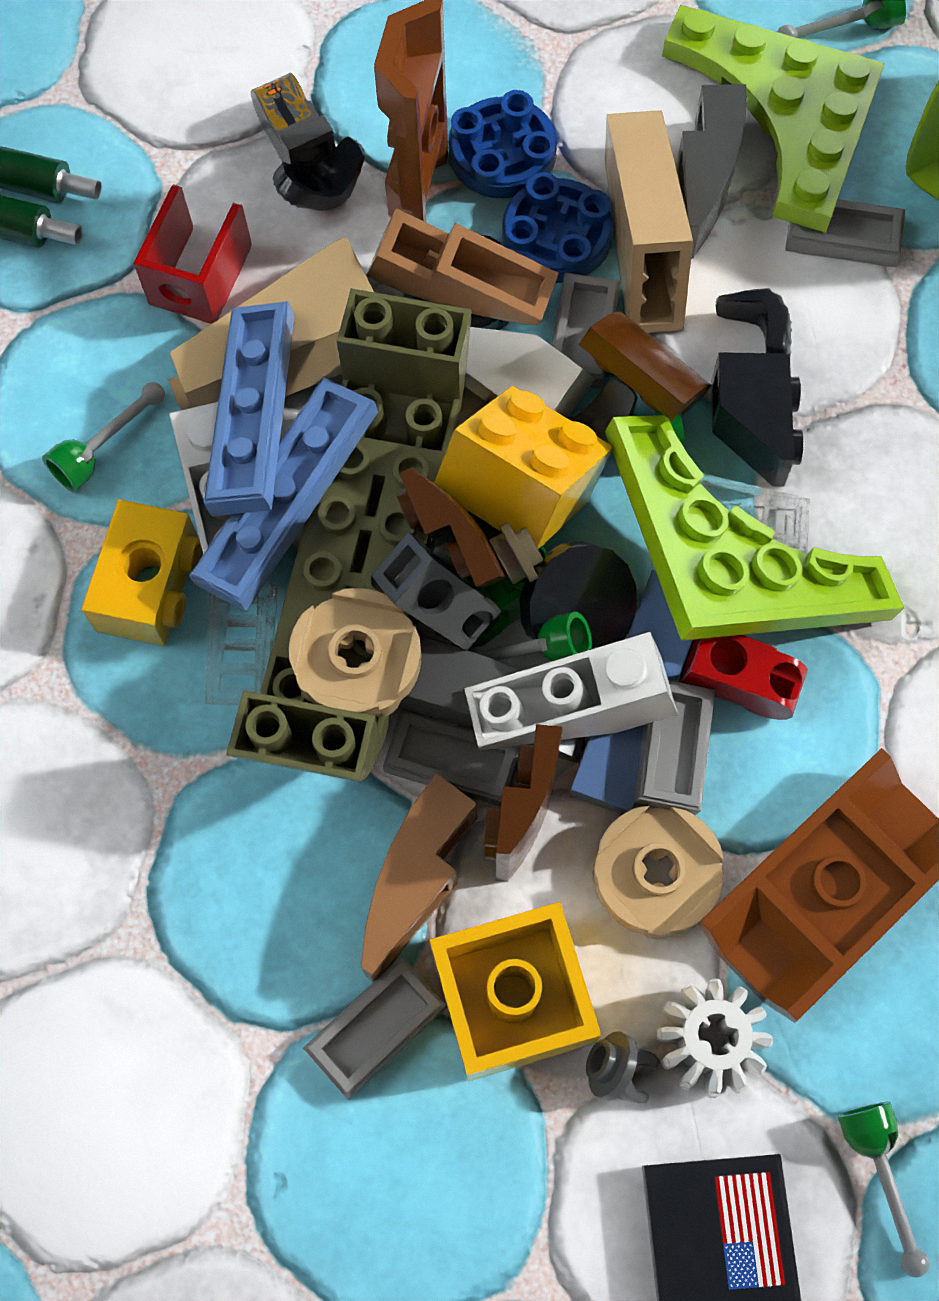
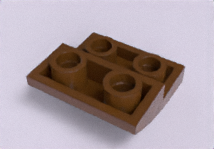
(644, 365)
(442, 516)
(516, 824)

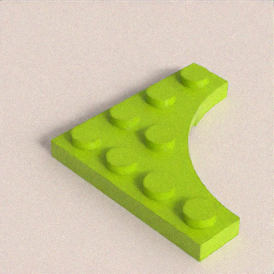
(797, 92)
(723, 565)

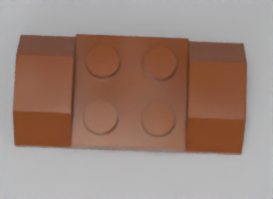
(413, 97)
(828, 890)

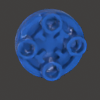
(501, 144)
(559, 224)

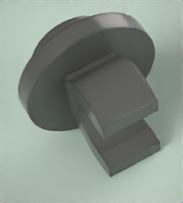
(612, 1066)

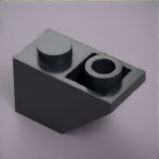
(754, 411)

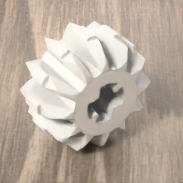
(729, 1022)

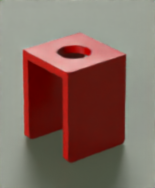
(164, 246)

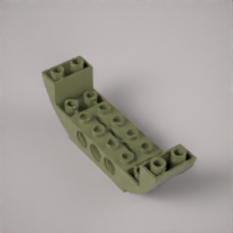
(414, 368)

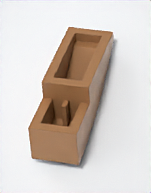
(461, 270)
(415, 873)

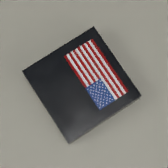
(721, 1230)

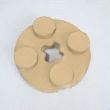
(335, 624)
(658, 908)

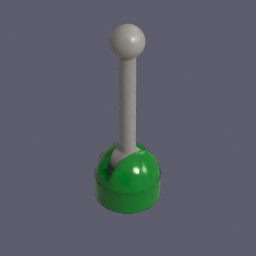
(876, 13)
(74, 461)
(557, 639)
(872, 1134)

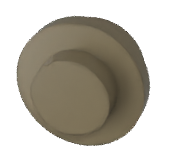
(516, 553)

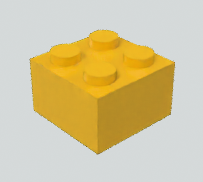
(522, 465)
(515, 991)

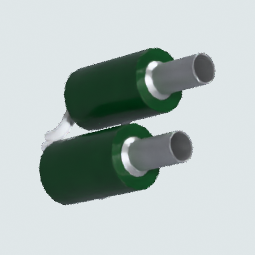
(40, 178)

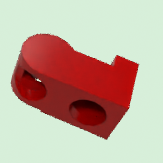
(746, 674)

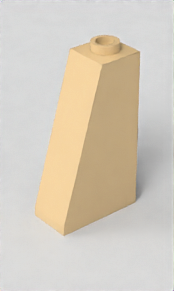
(648, 220)
(318, 298)

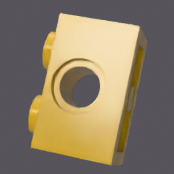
(136, 540)

